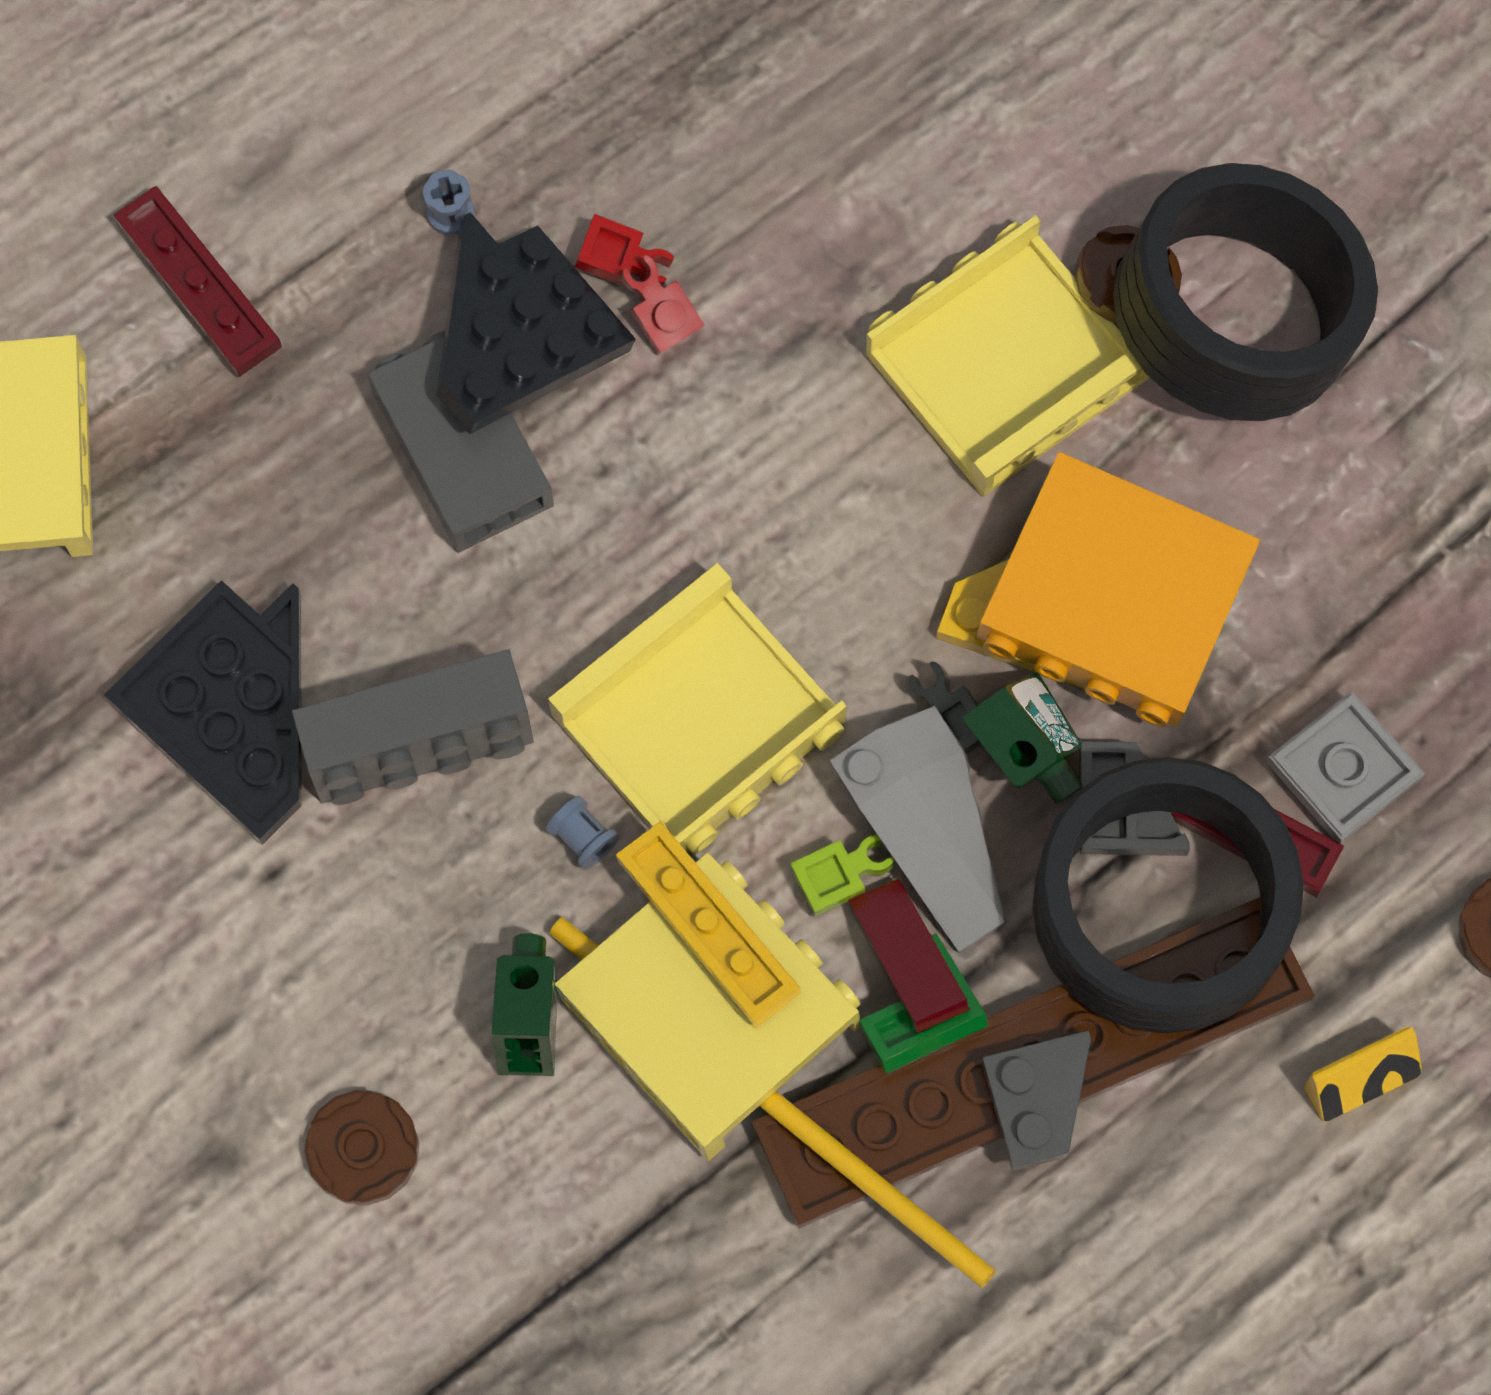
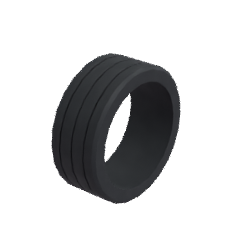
(1281, 217)
(1206, 795)

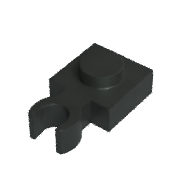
(951, 705)

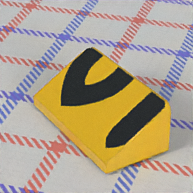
(1365, 1074)

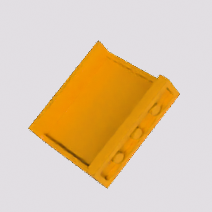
(1116, 591)

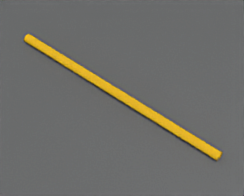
(838, 1156)

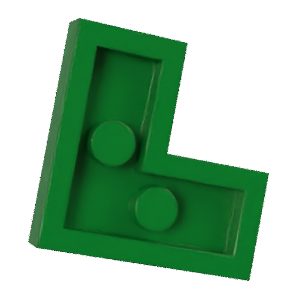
(895, 1038)

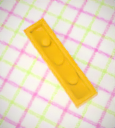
(708, 924)

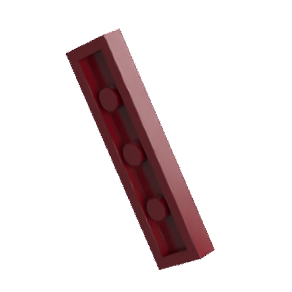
(197, 281)

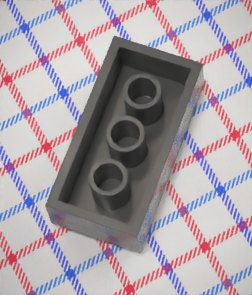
(414, 728)

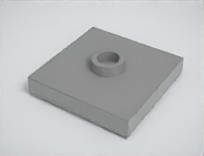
(1345, 767)

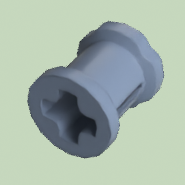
(434, 195)
(582, 832)

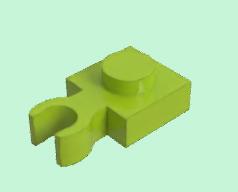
(833, 876)

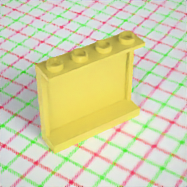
(1003, 357)
(44, 446)
(697, 712)
(685, 1034)

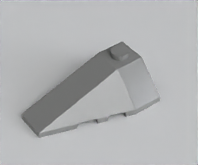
(922, 805)

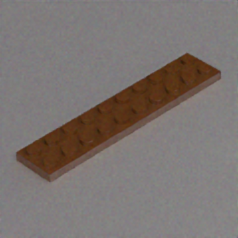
(942, 1101)

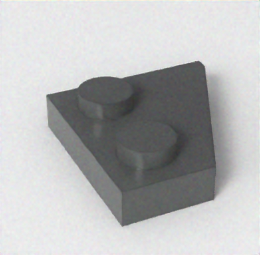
(1135, 834)
(1037, 1097)

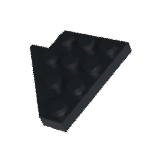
(518, 325)
(223, 702)

